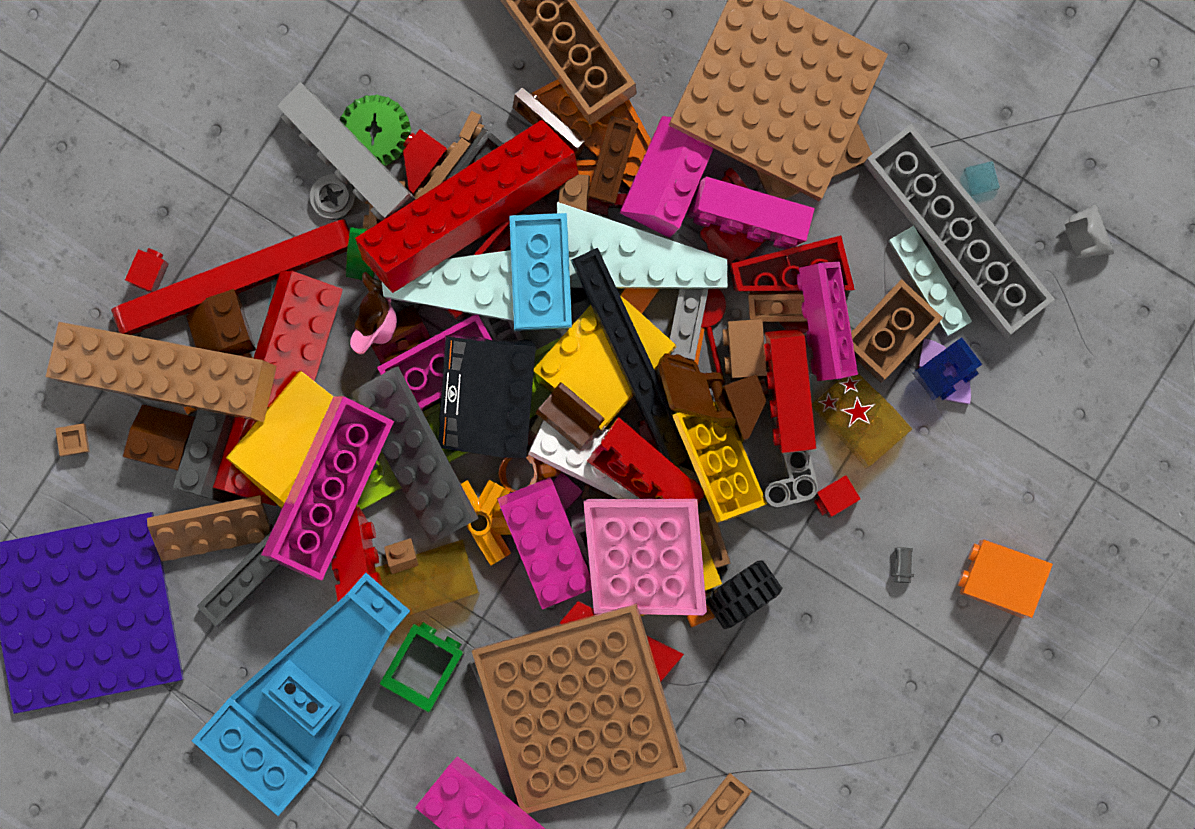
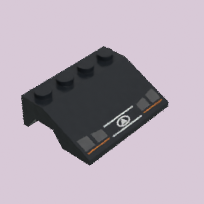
(486, 396)

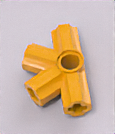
(487, 505)

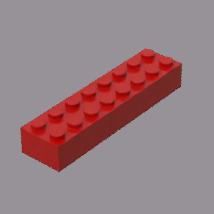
(467, 206)
(292, 341)

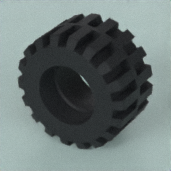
(743, 594)

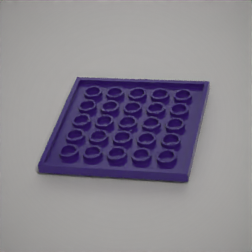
(85, 614)

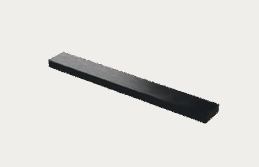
(630, 354)

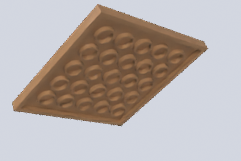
(779, 92)
(579, 709)

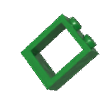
(406, 691)

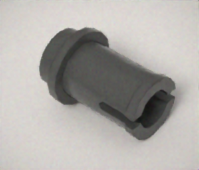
(903, 565)

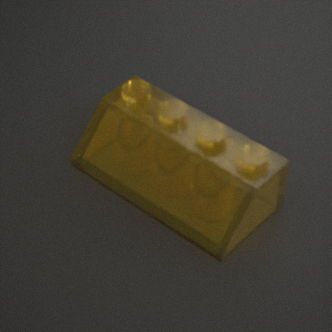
(439, 579)

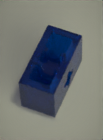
(956, 355)

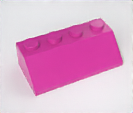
(666, 179)
(827, 321)

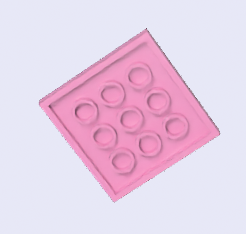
(645, 555)

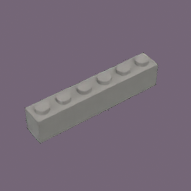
(344, 151)

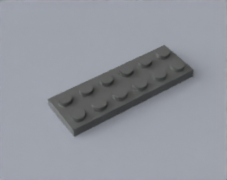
(417, 457)

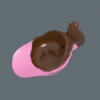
(376, 317)

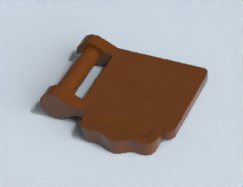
(689, 390)

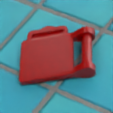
(724, 244)

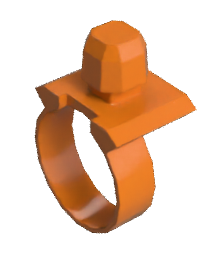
(541, 471)

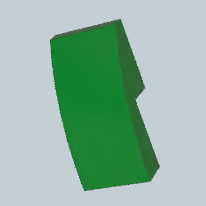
(355, 264)

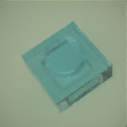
(981, 178)

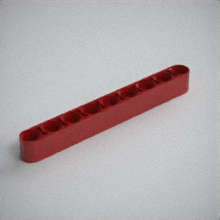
(237, 275)

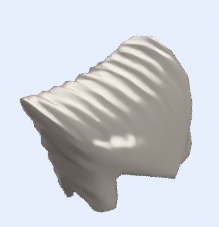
(1088, 233)

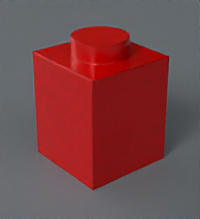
(147, 270)
(836, 497)

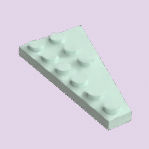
(640, 258)
(465, 284)

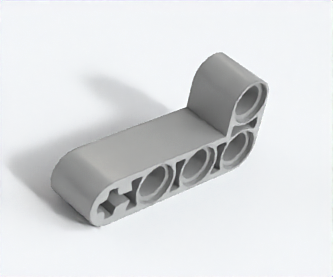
(794, 475)

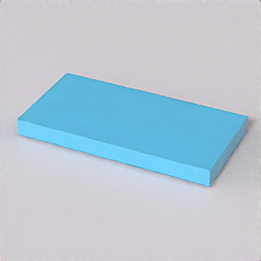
(540, 271)

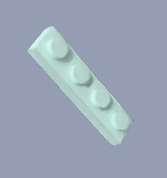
(930, 280)

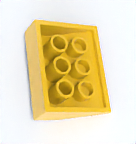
(588, 364)
(278, 446)
(720, 466)

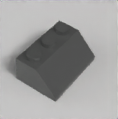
(204, 455)

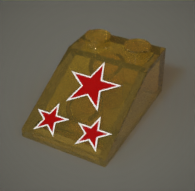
(861, 418)

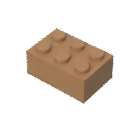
(893, 330)

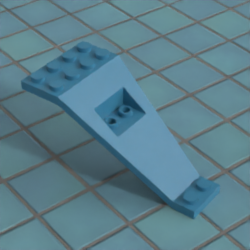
(269, 735)

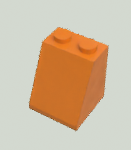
(1004, 578)

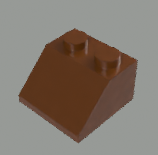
(221, 325)
(746, 401)
(158, 437)

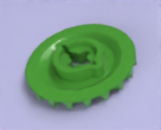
(389, 117)

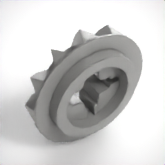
(319, 194)

